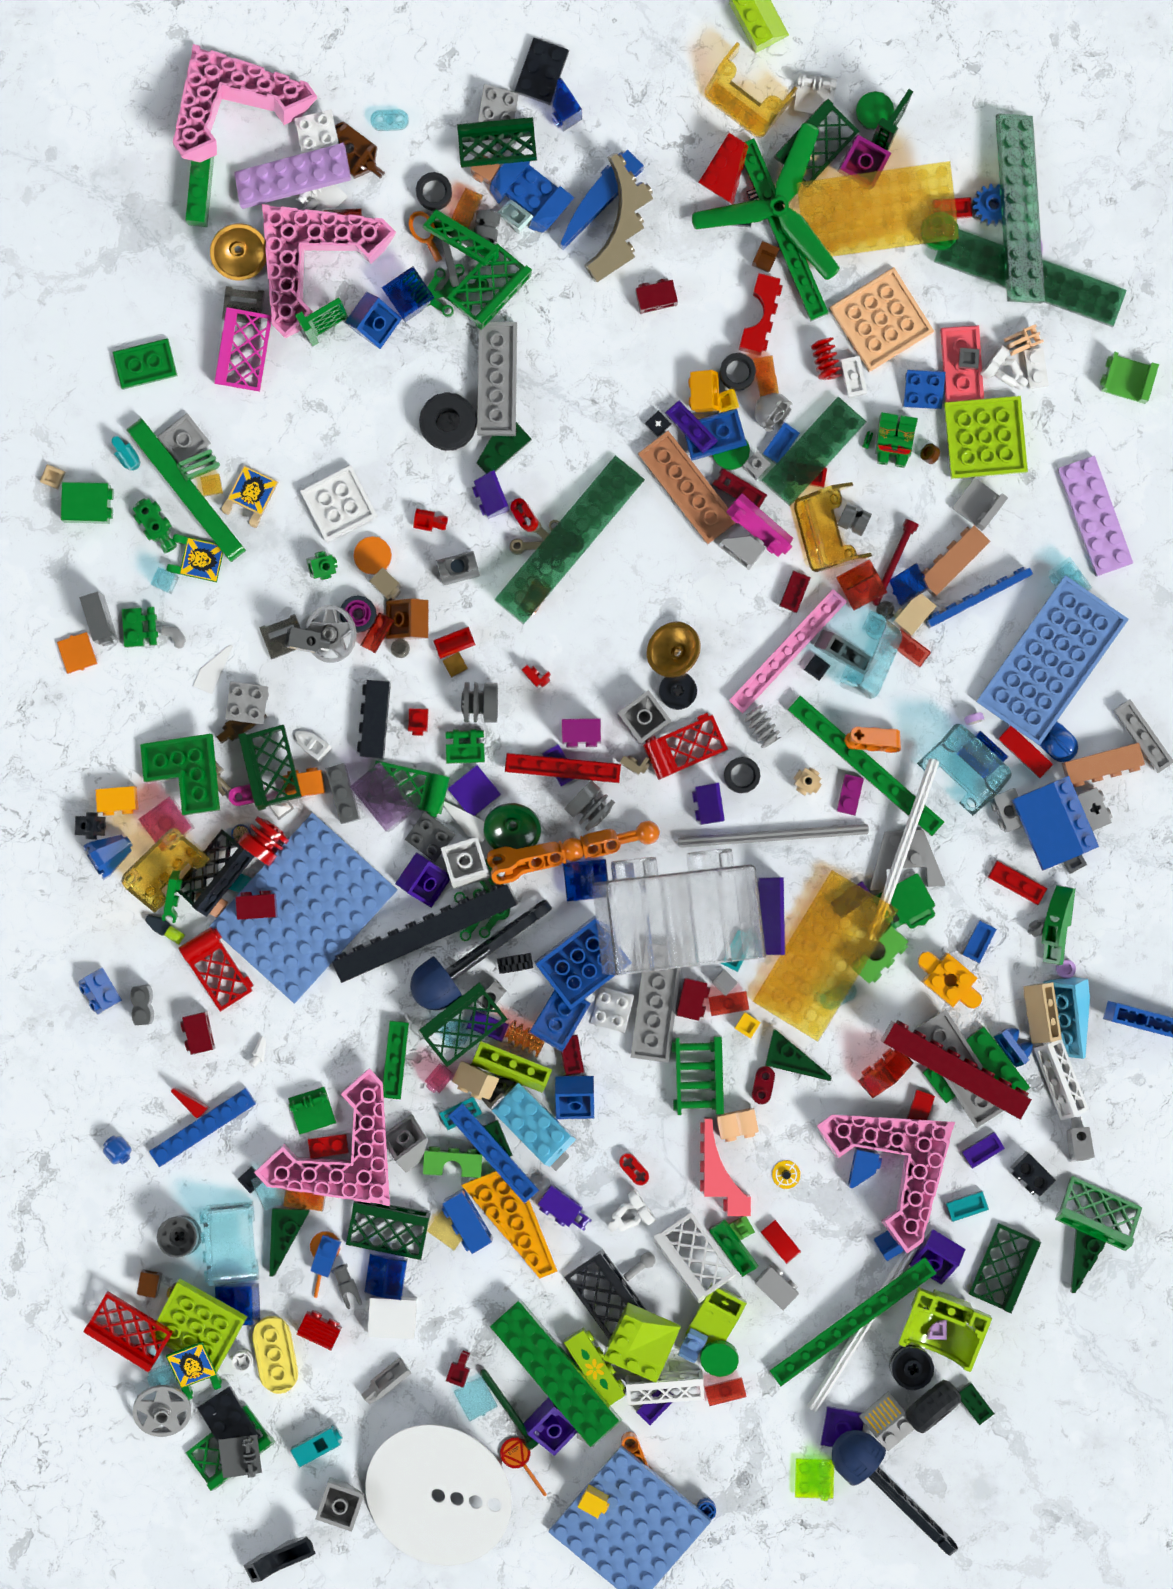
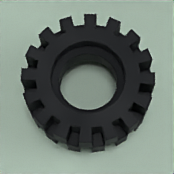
(515, 963)

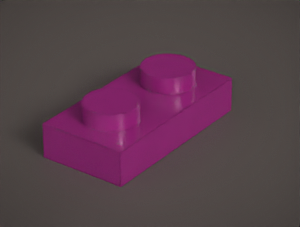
(850, 794)

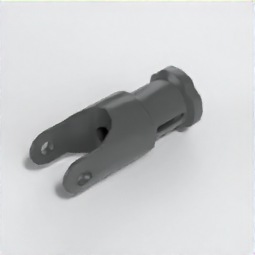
(346, 1284)

